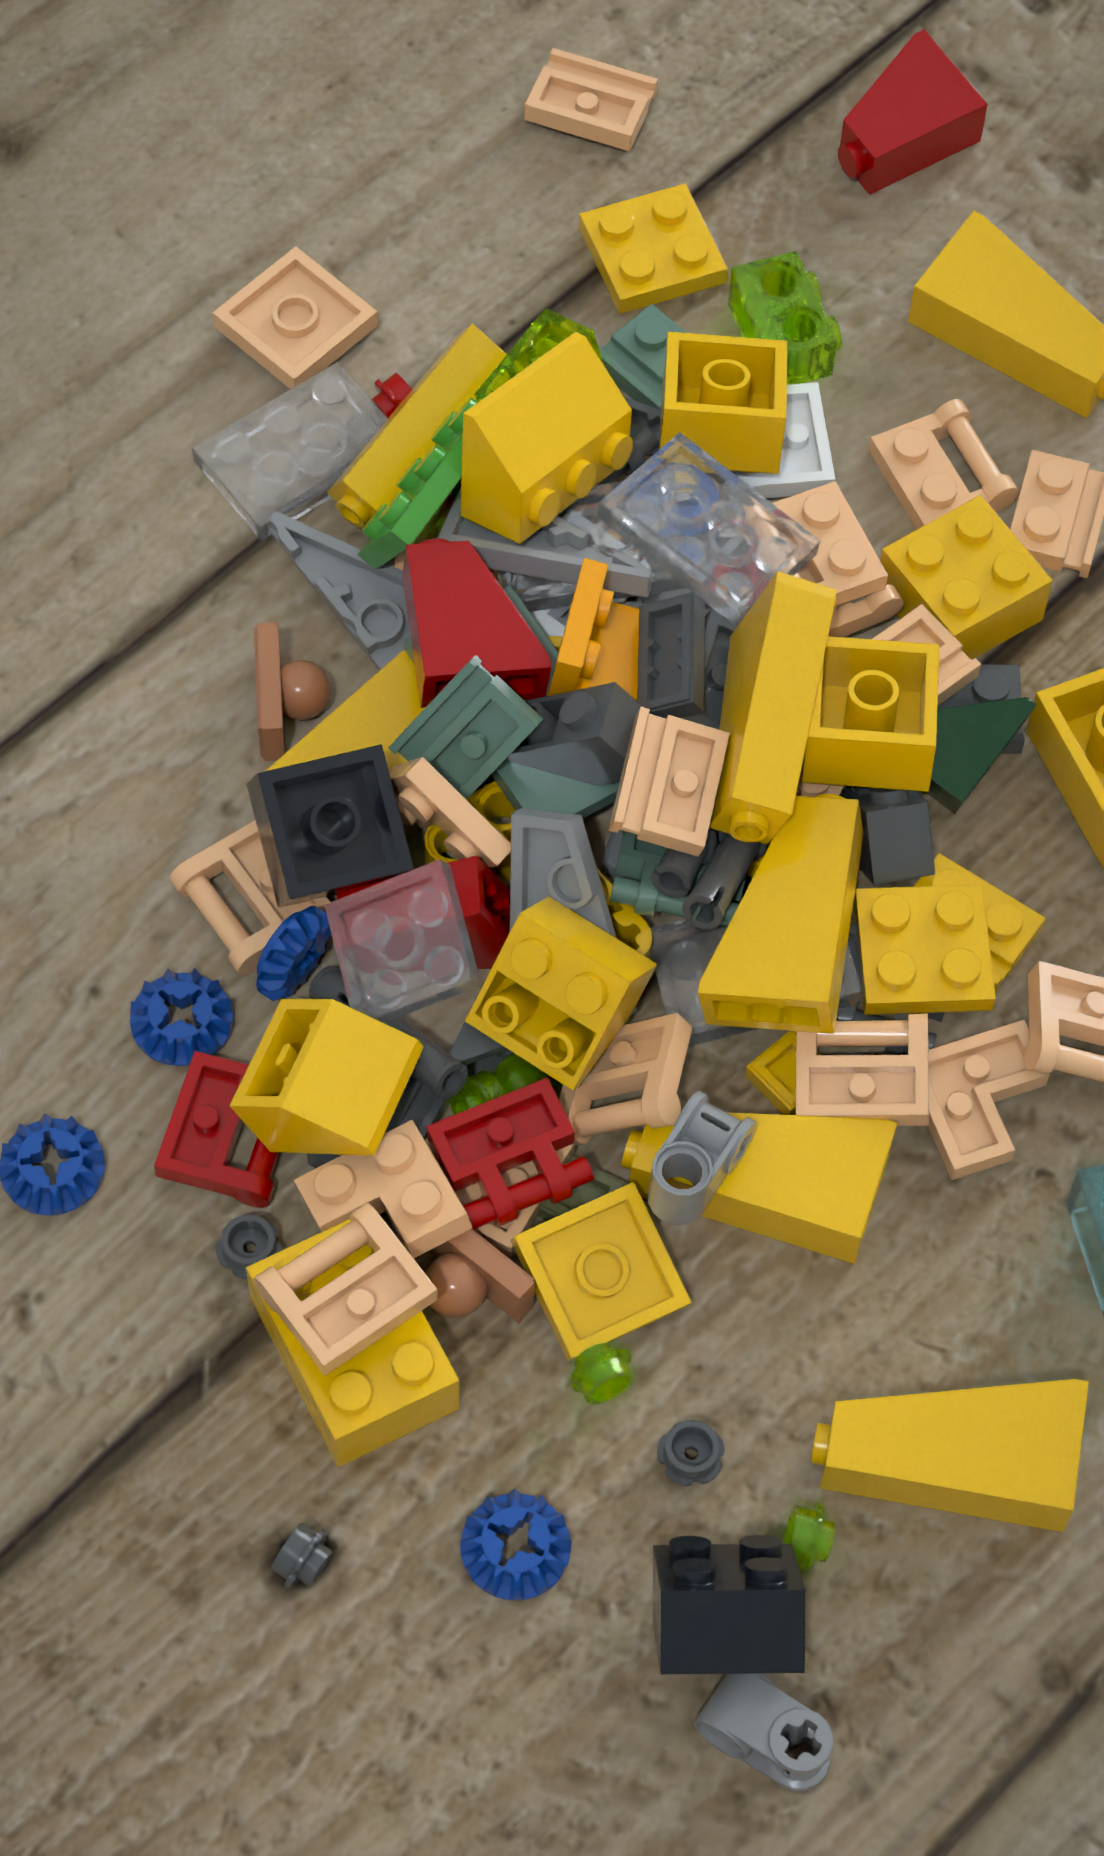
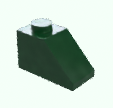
(969, 744)

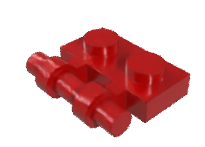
(502, 1136)

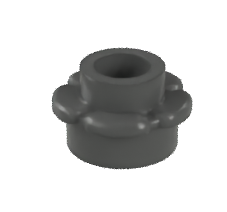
(243, 1231)
(694, 1436)
(302, 1556)

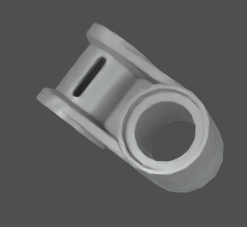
(702, 1149)
(759, 1723)

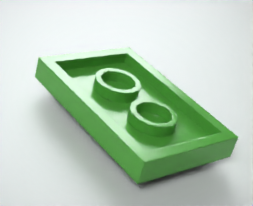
(424, 490)

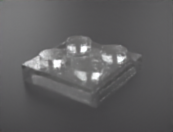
(403, 943)

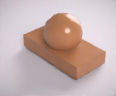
(292, 690)
(474, 1269)

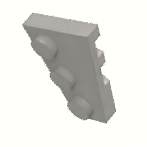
(556, 861)

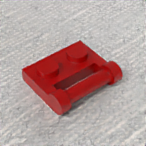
(205, 1134)

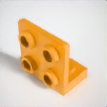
(597, 638)

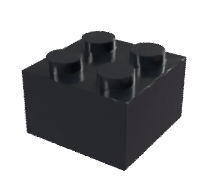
(329, 825)
(728, 1607)

